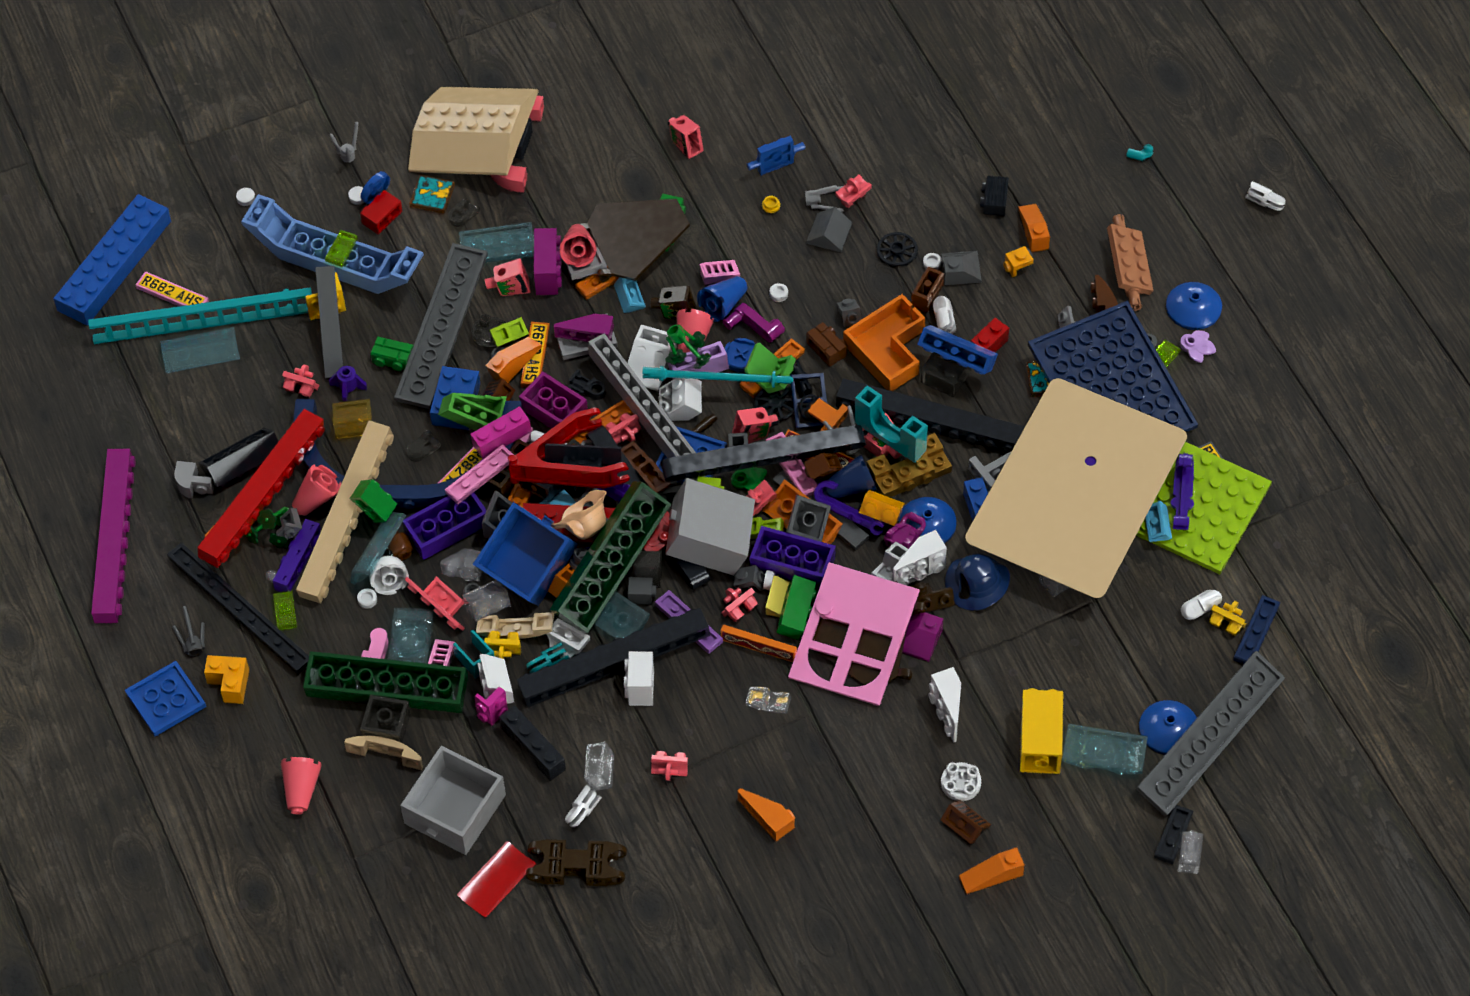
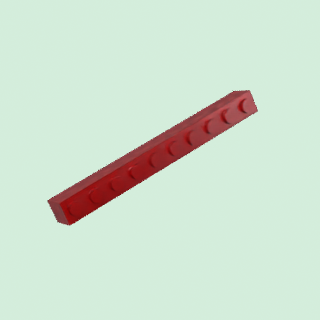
(260, 488)

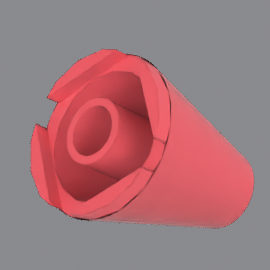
(578, 247)
(692, 322)
(316, 489)
(299, 782)

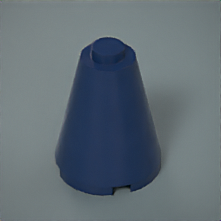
(851, 480)

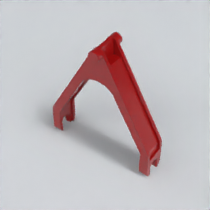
(530, 467)

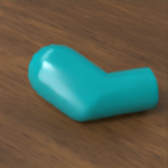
(1142, 154)

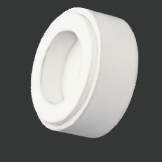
(354, 195)
(245, 196)
(932, 260)
(778, 292)
(768, 579)
(367, 598)

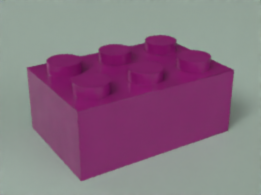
(547, 261)
(551, 400)

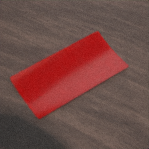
(496, 879)

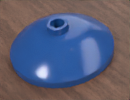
(1191, 312)
(941, 519)
(1160, 732)

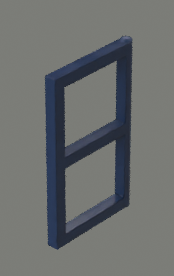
(796, 401)

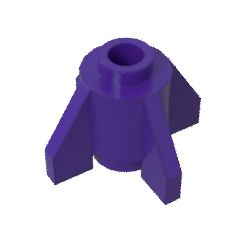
(347, 381)

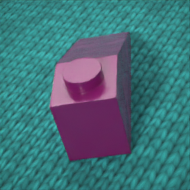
(585, 327)

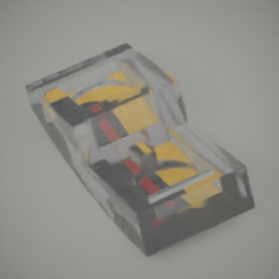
(765, 700)

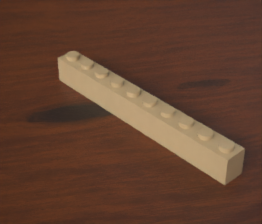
(343, 513)

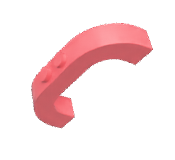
(517, 176)

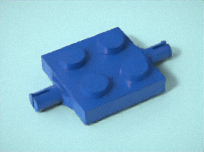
(775, 155)

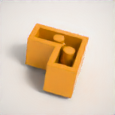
(230, 674)

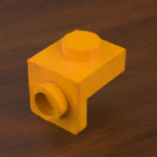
(1016, 260)

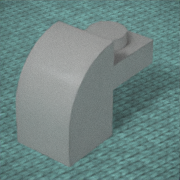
(189, 482)
(891, 558)

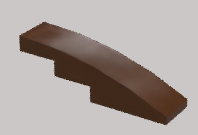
(645, 467)

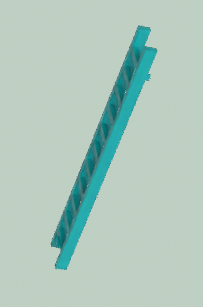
(200, 309)

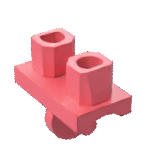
(853, 190)
(292, 380)
(625, 429)
(762, 494)
(733, 609)
(669, 765)

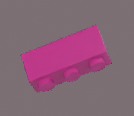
(501, 431)

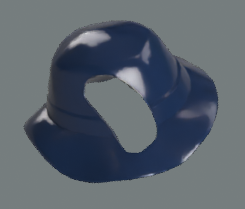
(985, 577)

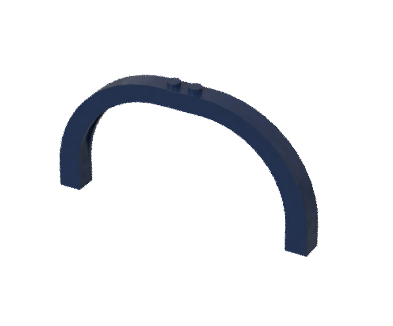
(404, 495)

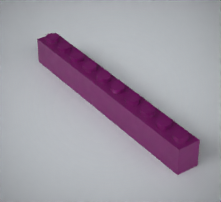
(112, 536)

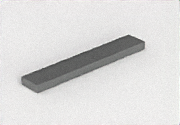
(329, 320)
(849, 532)

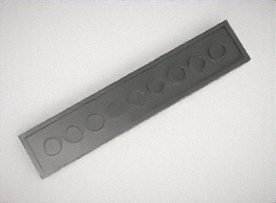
(441, 325)
(1210, 733)

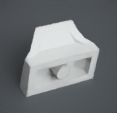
(571, 638)

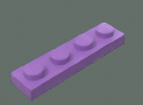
(673, 606)

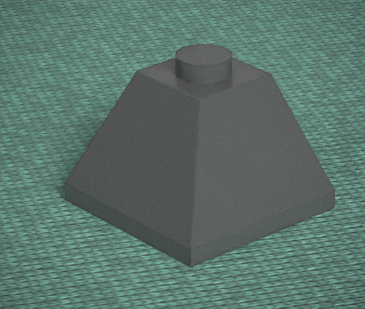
(961, 268)

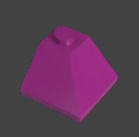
(922, 635)

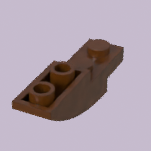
(1103, 297)

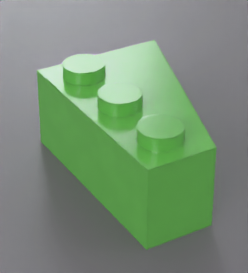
(472, 409)

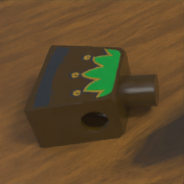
(672, 300)

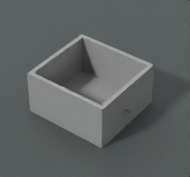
(710, 526)
(453, 800)

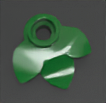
(751, 478)

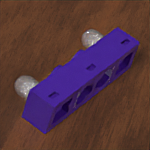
(296, 558)

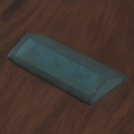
(199, 350)
(376, 547)
(621, 617)

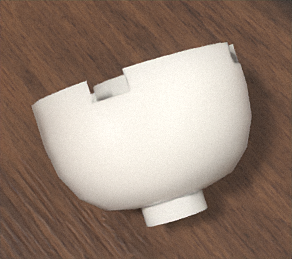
(388, 575)

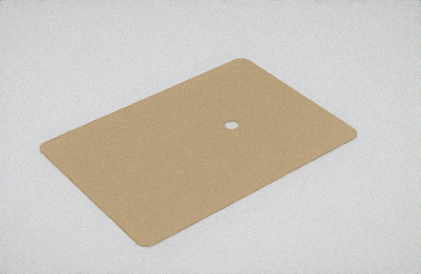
(1070, 516)

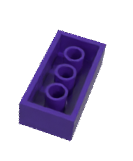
(444, 524)
(791, 555)

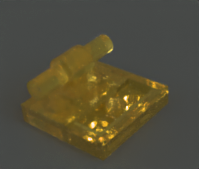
(351, 418)

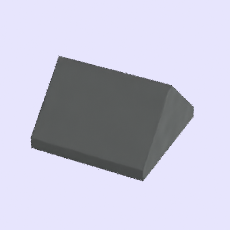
(830, 230)
(495, 512)
(808, 518)

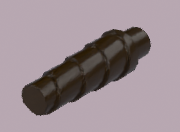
(705, 423)

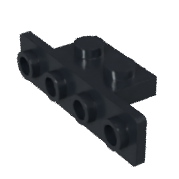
(583, 454)

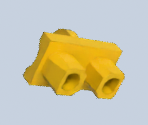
(1220, 614)
(504, 647)

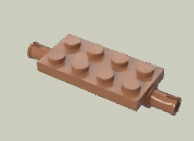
(1130, 261)

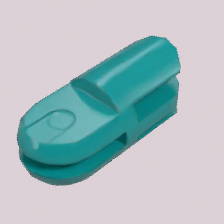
(547, 659)

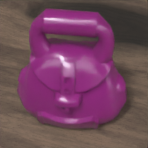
(905, 533)

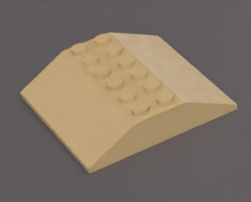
(470, 130)

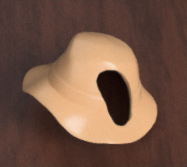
(585, 522)

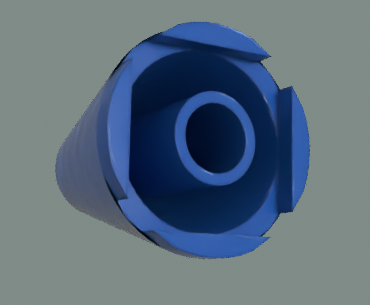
(721, 297)

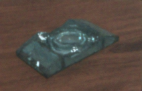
(411, 635)
(1104, 749)

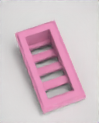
(718, 265)
(432, 660)

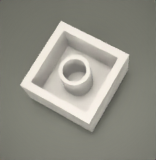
(639, 678)

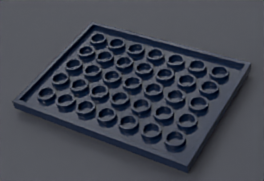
(1116, 360)

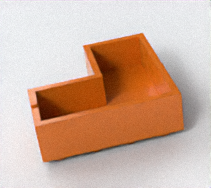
(880, 339)

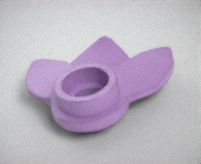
(1197, 345)

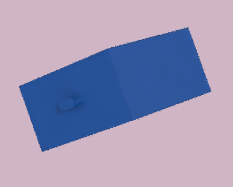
(525, 553)

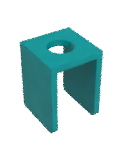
(472, 666)

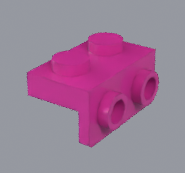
(491, 708)

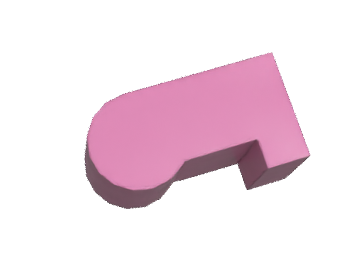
(378, 644)

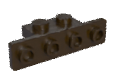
(934, 599)

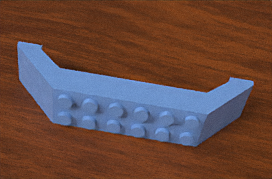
(309, 245)

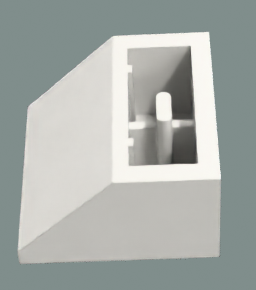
(681, 399)
(494, 674)

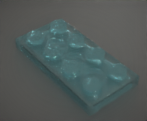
(501, 241)

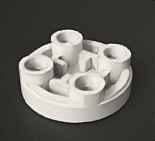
(961, 781)

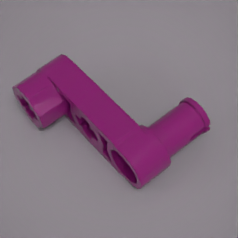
(765, 329)

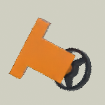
(823, 412)

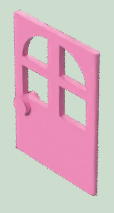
(863, 604)

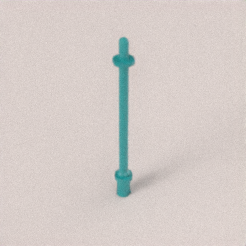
(662, 373)

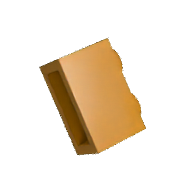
(881, 507)

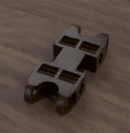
(576, 862)

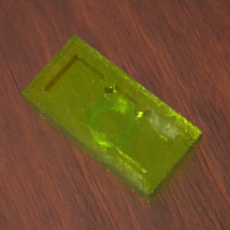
(341, 248)
(1167, 352)
(285, 610)

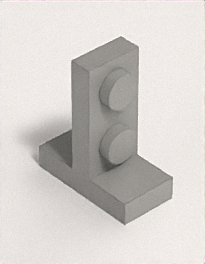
(989, 471)

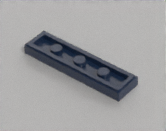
(1257, 629)

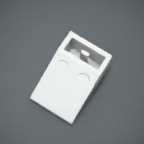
(649, 350)
(922, 559)
(945, 694)

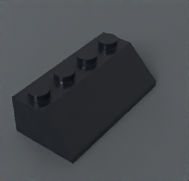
(239, 457)

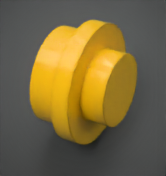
(771, 204)

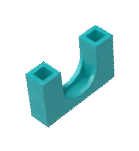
(908, 441)

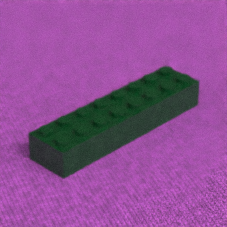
(610, 556)
(359, 677)

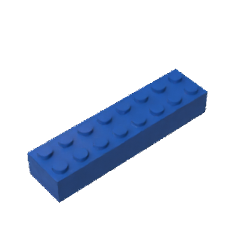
(112, 259)

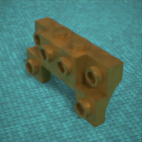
(906, 474)

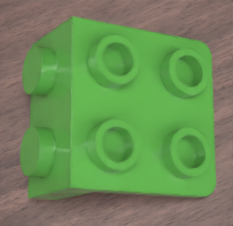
(764, 363)

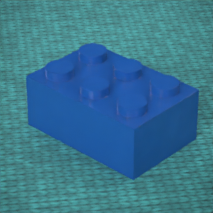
(453, 381)

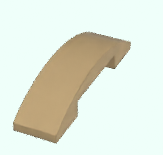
(525, 627)
(360, 745)

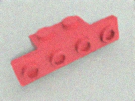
(442, 598)

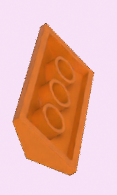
(782, 507)

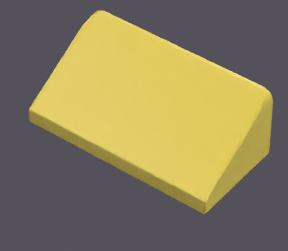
(776, 596)

